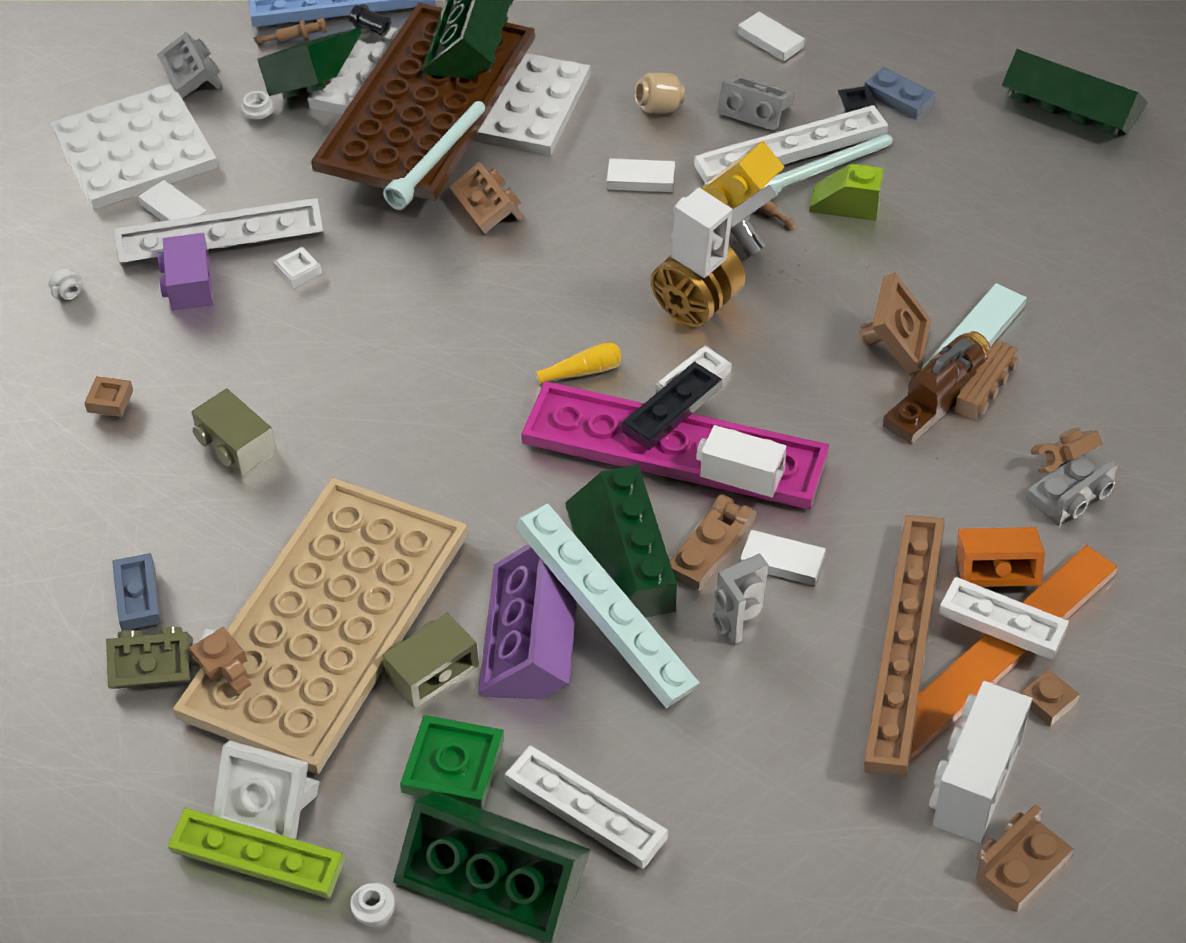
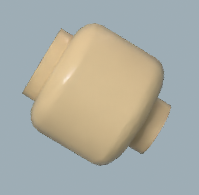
(659, 93)

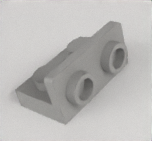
(188, 65)
(753, 102)
(1072, 488)
(739, 595)

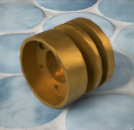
(695, 298)

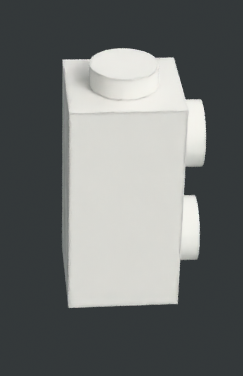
(742, 460)

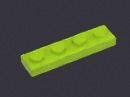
(257, 852)

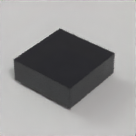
(855, 98)

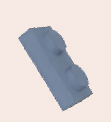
(900, 92)
(136, 592)

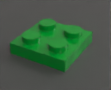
(452, 760)

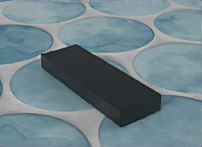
(671, 405)

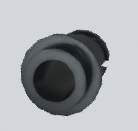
(372, 21)

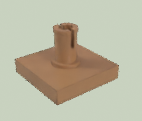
(899, 324)

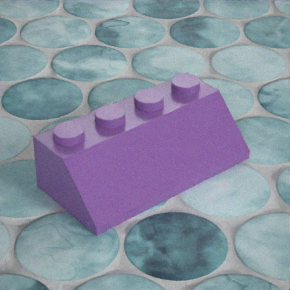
(527, 630)

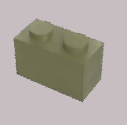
(233, 432)
(430, 660)

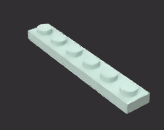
(607, 605)

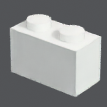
(701, 232)

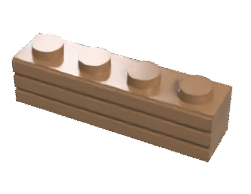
(985, 383)

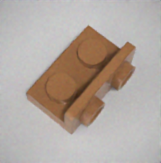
(484, 197)
(1021, 859)

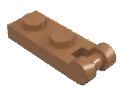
(711, 542)

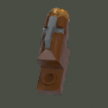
(936, 386)

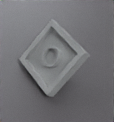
(741, 226)

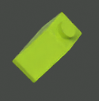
(849, 192)

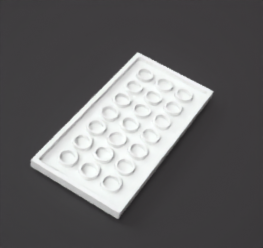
(525, 116)

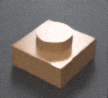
(108, 396)
(1050, 697)

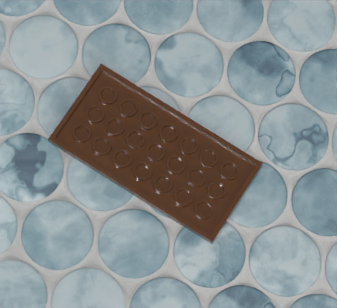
(406, 112)

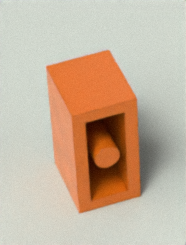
(1000, 556)

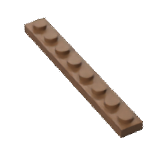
(904, 647)

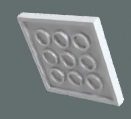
(133, 145)

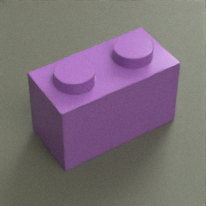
(186, 271)

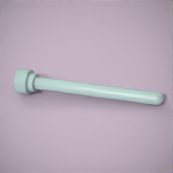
(829, 162)
(400, 191)

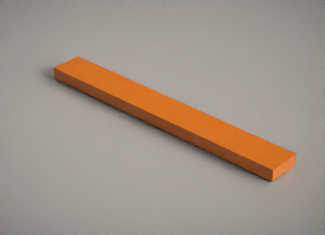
(993, 658)

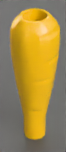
(590, 361)

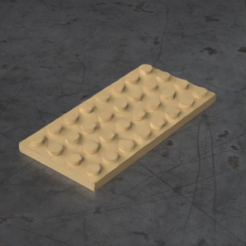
(324, 620)

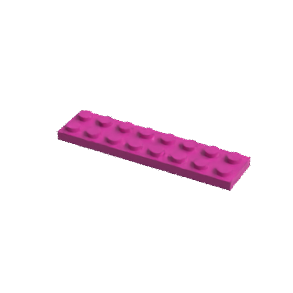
(590, 428)

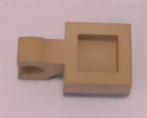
(1071, 446)
(222, 656)

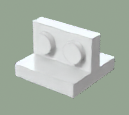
(262, 789)

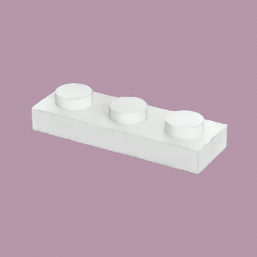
(1003, 618)

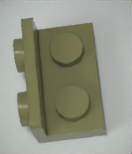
(149, 659)

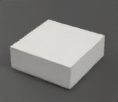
(297, 267)

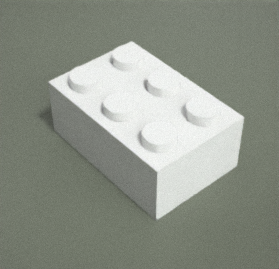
(979, 761)

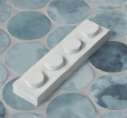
(586, 807)

